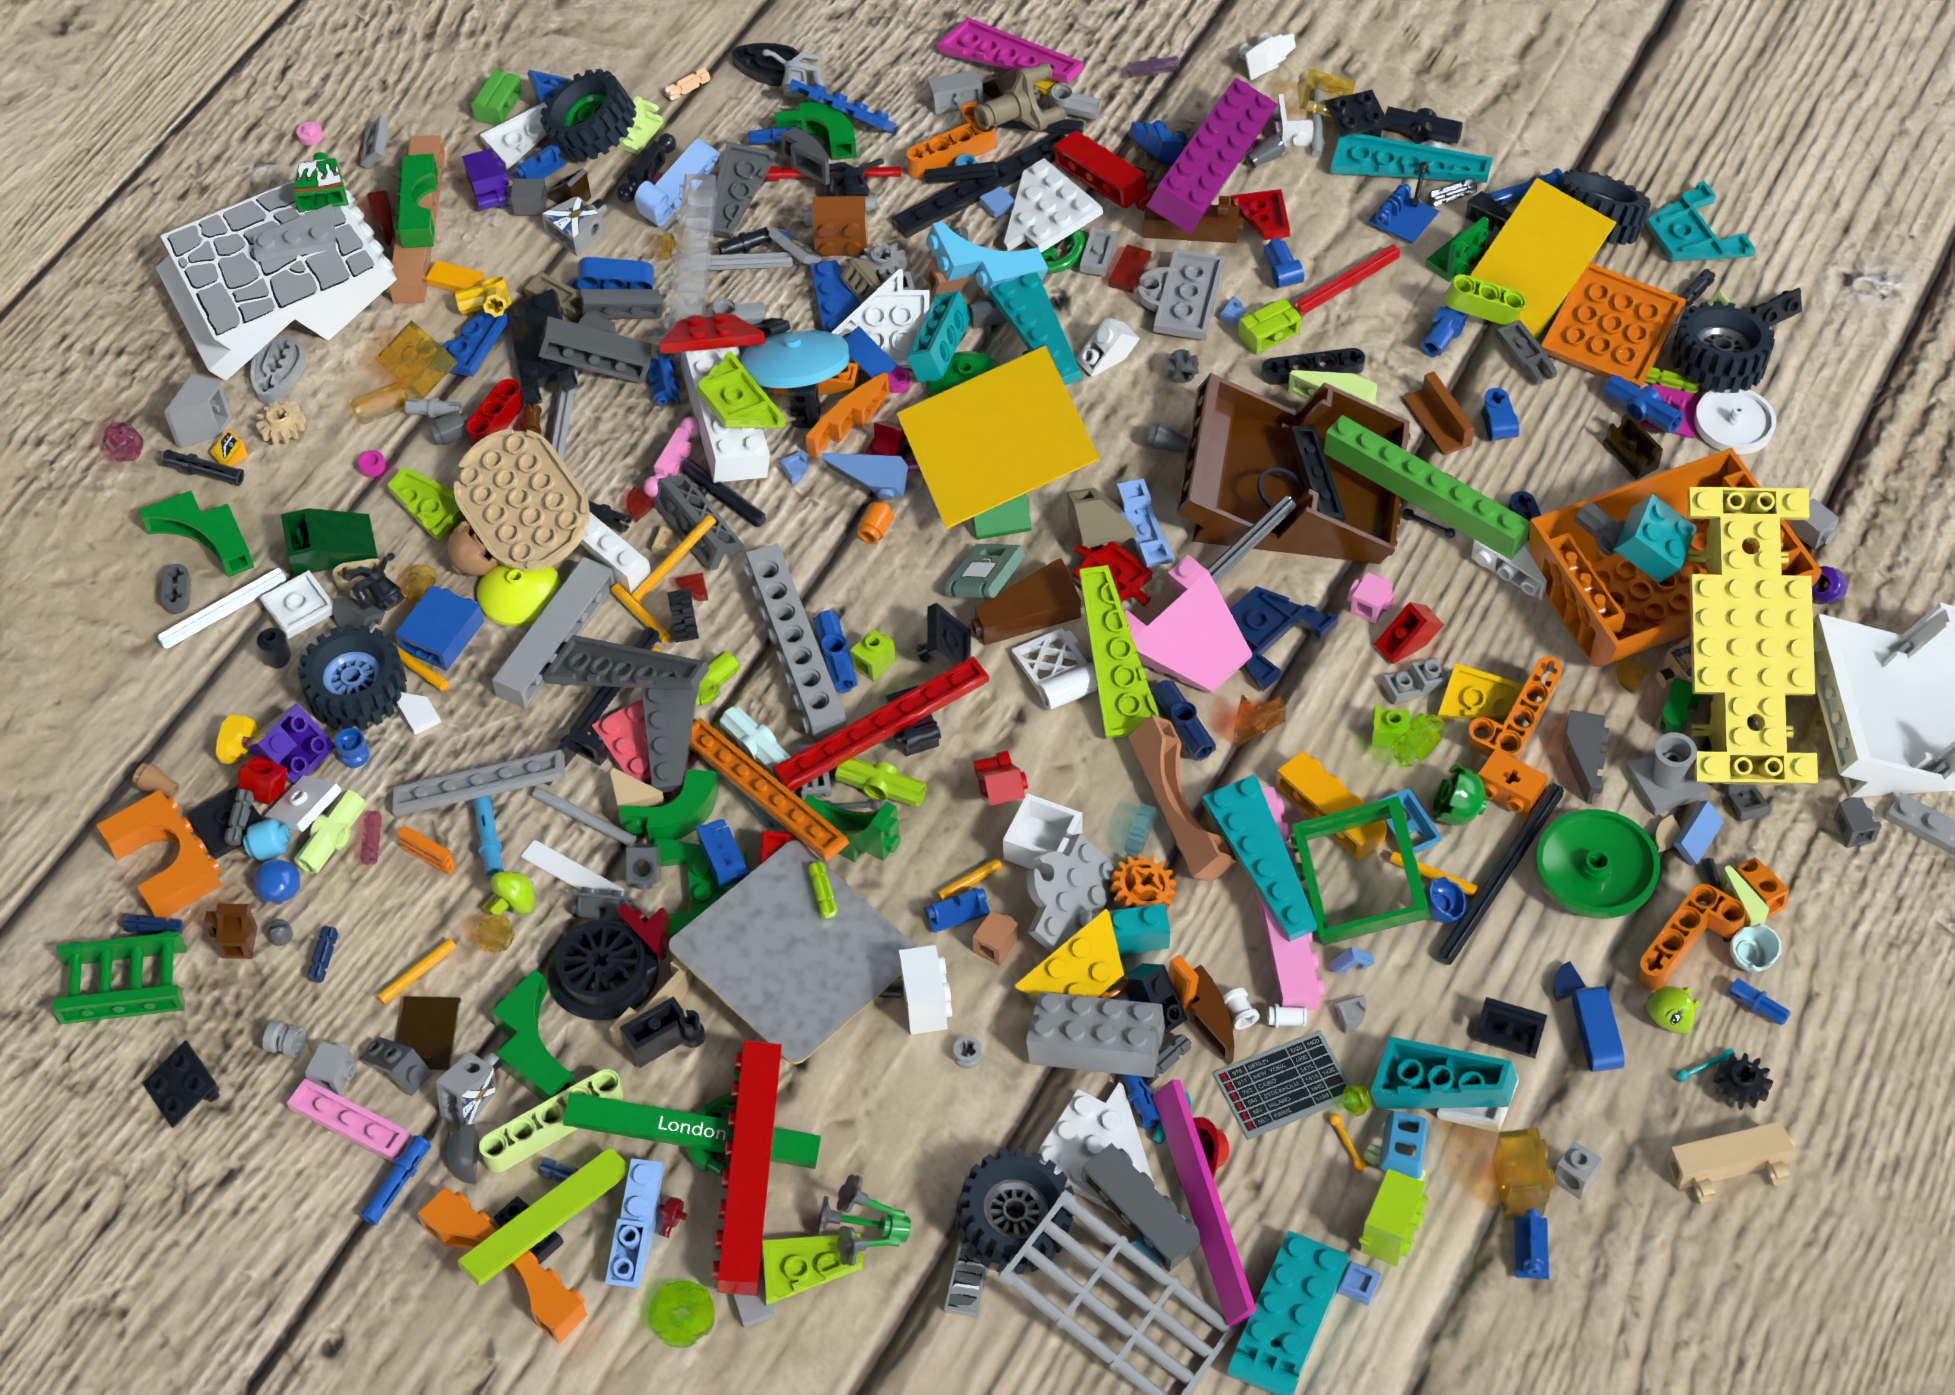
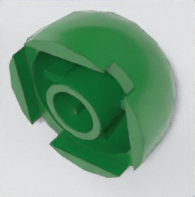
(1460, 797)

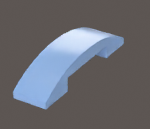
(1149, 543)

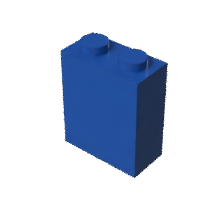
(439, 627)

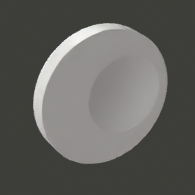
(1735, 420)

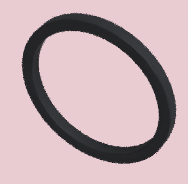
(1277, 470)

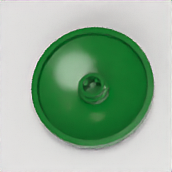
(1597, 863)

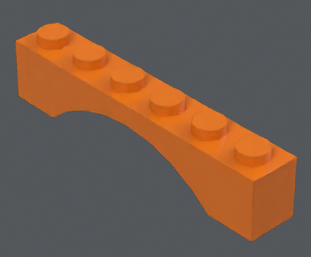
(458, 1225)

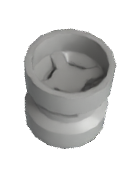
(283, 1039)

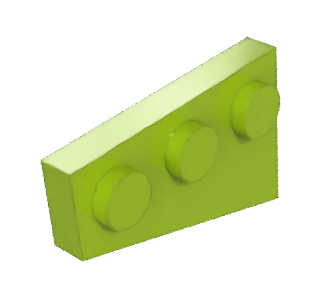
(802, 1264)

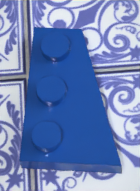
(475, 342)

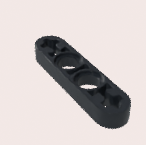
(1312, 362)

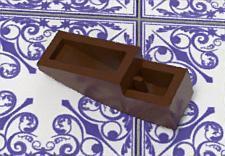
(1212, 1016)

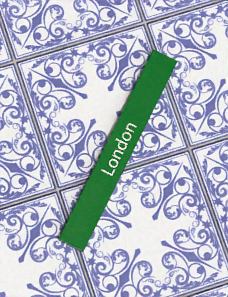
(680, 1128)

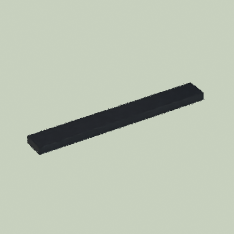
(969, 191)

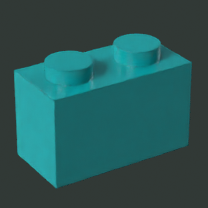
(1141, 929)

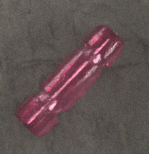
(370, 837)

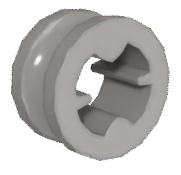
(967, 1042)

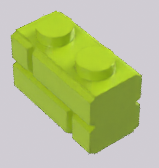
(1269, 325)

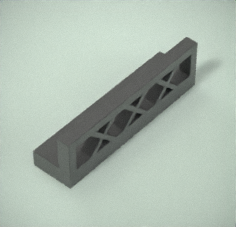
(685, 517)

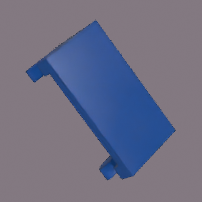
(722, 853)

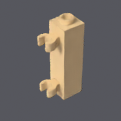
(1731, 1156)

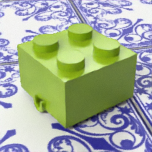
(1394, 1218)

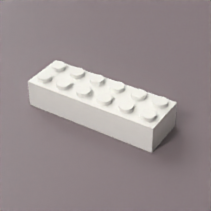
(729, 451)

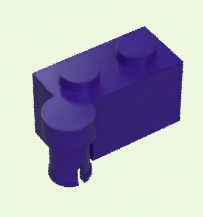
(486, 179)

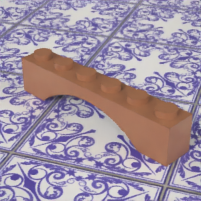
(1159, 753)

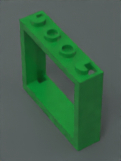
(1348, 820)

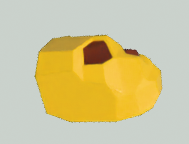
(233, 736)

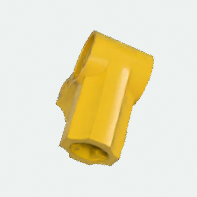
(490, 296)

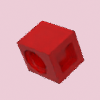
(263, 778)

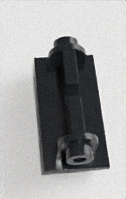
(1779, 307)

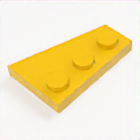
(1479, 694)

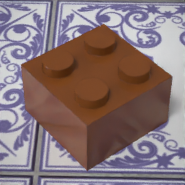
(840, 225)

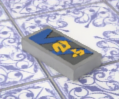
(794, 246)

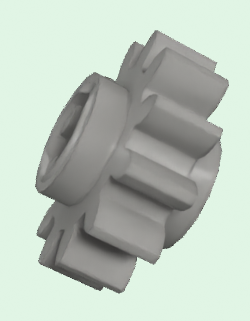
(885, 259)

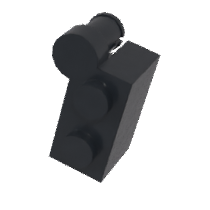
(918, 736)
(661, 1031)

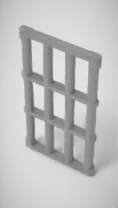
(1102, 1270)

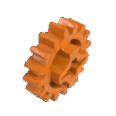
(1142, 883)

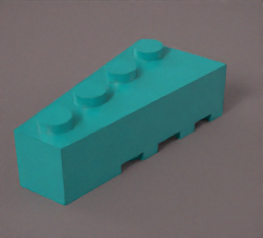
(1440, 1077)

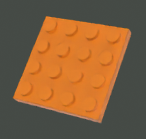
(1613, 325)

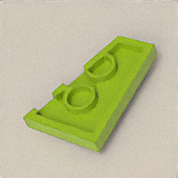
(426, 501)

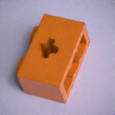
(1512, 783)

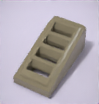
(854, 274)

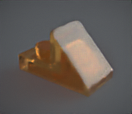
(1254, 722)

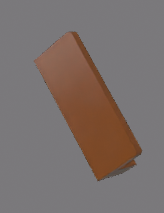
(1440, 415)

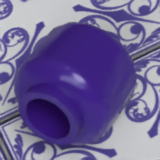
(1830, 586)

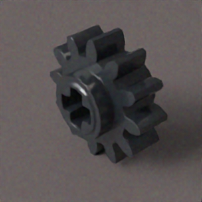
(1755, 1084)

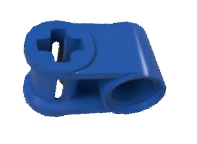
(1499, 415)

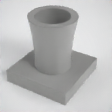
(1668, 774)

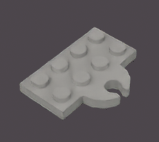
(1183, 293)
(1072, 892)

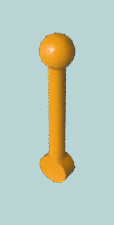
(1359, 1163)

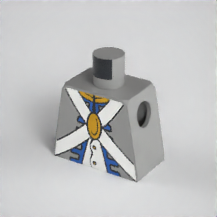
(575, 223)
(467, 1088)

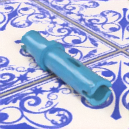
(489, 846)

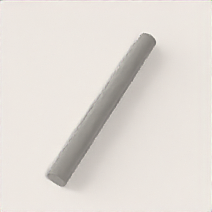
(1318, 126)
(584, 816)

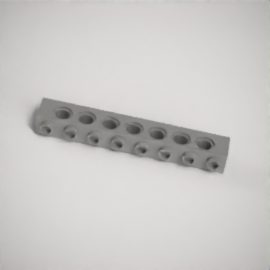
(795, 642)

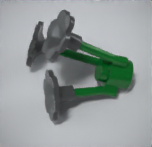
(894, 1226)

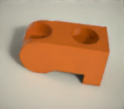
(1764, 884)

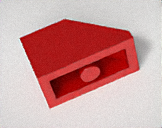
(1408, 632)

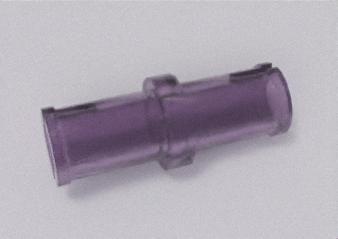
(1153, 66)

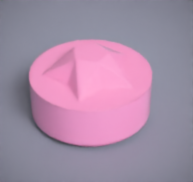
(309, 133)

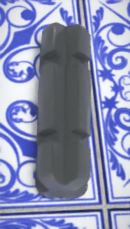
(239, 817)
(1170, 1055)

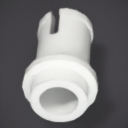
(1286, 1016)

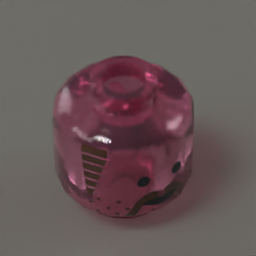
(123, 441)

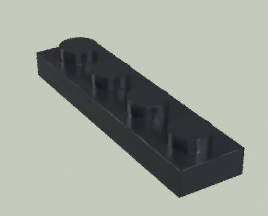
(1315, 469)

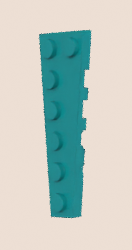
(1393, 158)
(1035, 321)
(1253, 836)

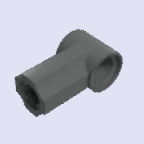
(1600, 526)

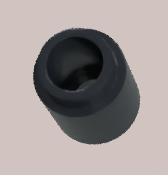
(274, 647)

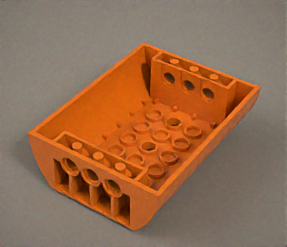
(1586, 580)

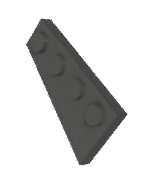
(669, 733)

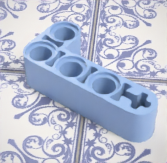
(661, 200)

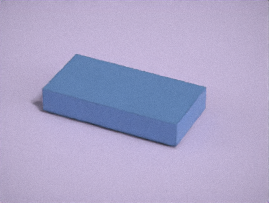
(1698, 832)

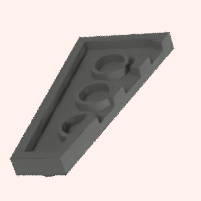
(738, 182)

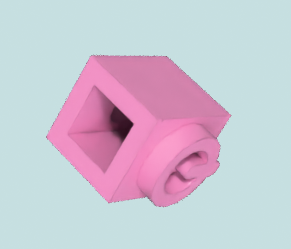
(1371, 597)

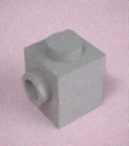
(1818, 528)
(331, 1066)

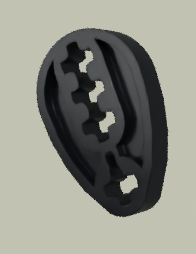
(762, 68)

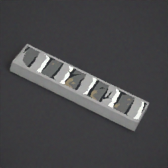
(966, 1283)

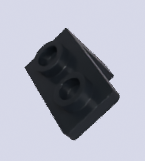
(584, 744)

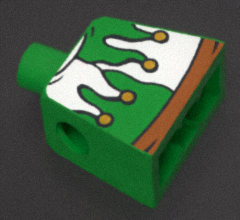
(319, 184)

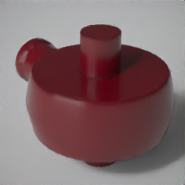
(671, 1215)

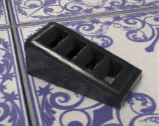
(1484, 205)

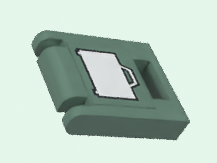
(985, 570)

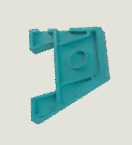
(1687, 236)

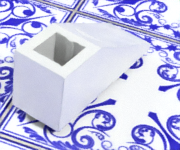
(1520, 570)

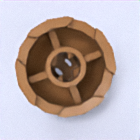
(469, 552)

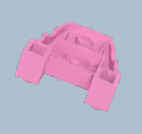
(1194, 635)

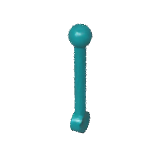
(1683, 1075)

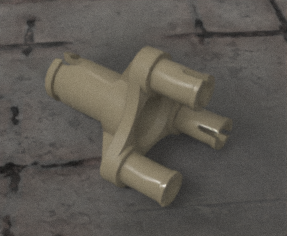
(1020, 103)

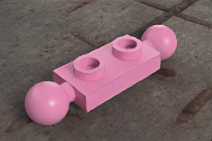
(673, 454)

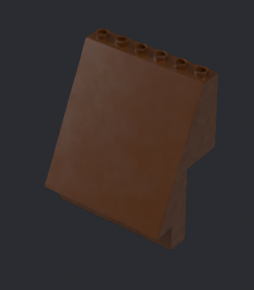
(1243, 434)

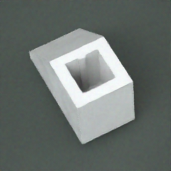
(1107, 346)

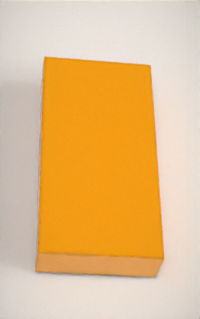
(453, 277)

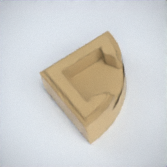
(664, 541)
(1666, 834)

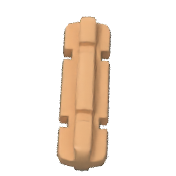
(687, 84)

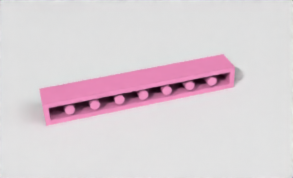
(1290, 961)

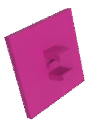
(1683, 402)

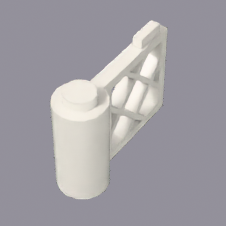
(1065, 682)

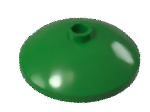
(961, 368)

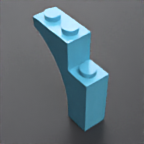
(962, 259)

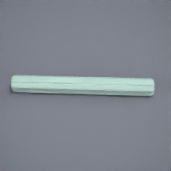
(221, 608)

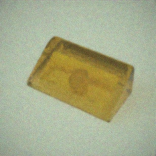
(379, 403)

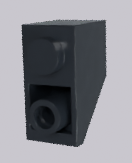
(1153, 985)

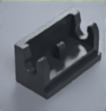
(806, 403)
(1510, 1027)

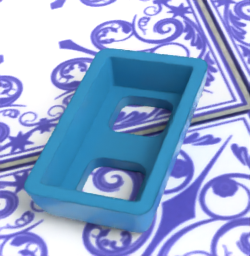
(1418, 823)
(1392, 1134)

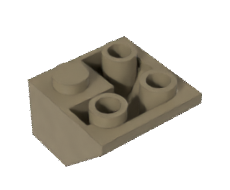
(1097, 518)

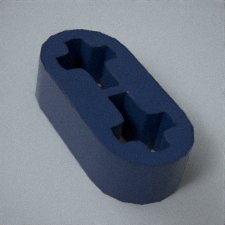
(1527, 500)

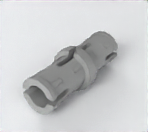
(431, 407)

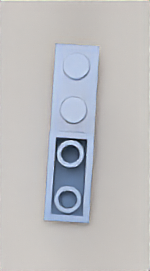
(636, 1224)

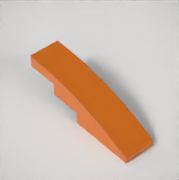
(851, 410)

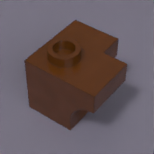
(233, 929)

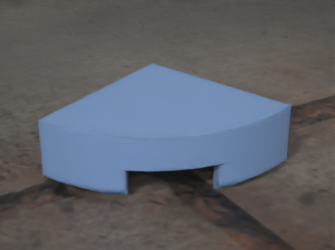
(1232, 312)
(794, 466)
(1350, 959)

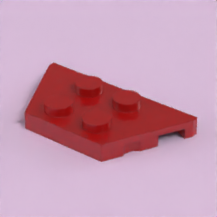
(710, 333)

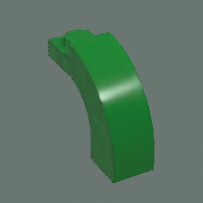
(825, 123)
(679, 816)

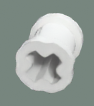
(1240, 1008)

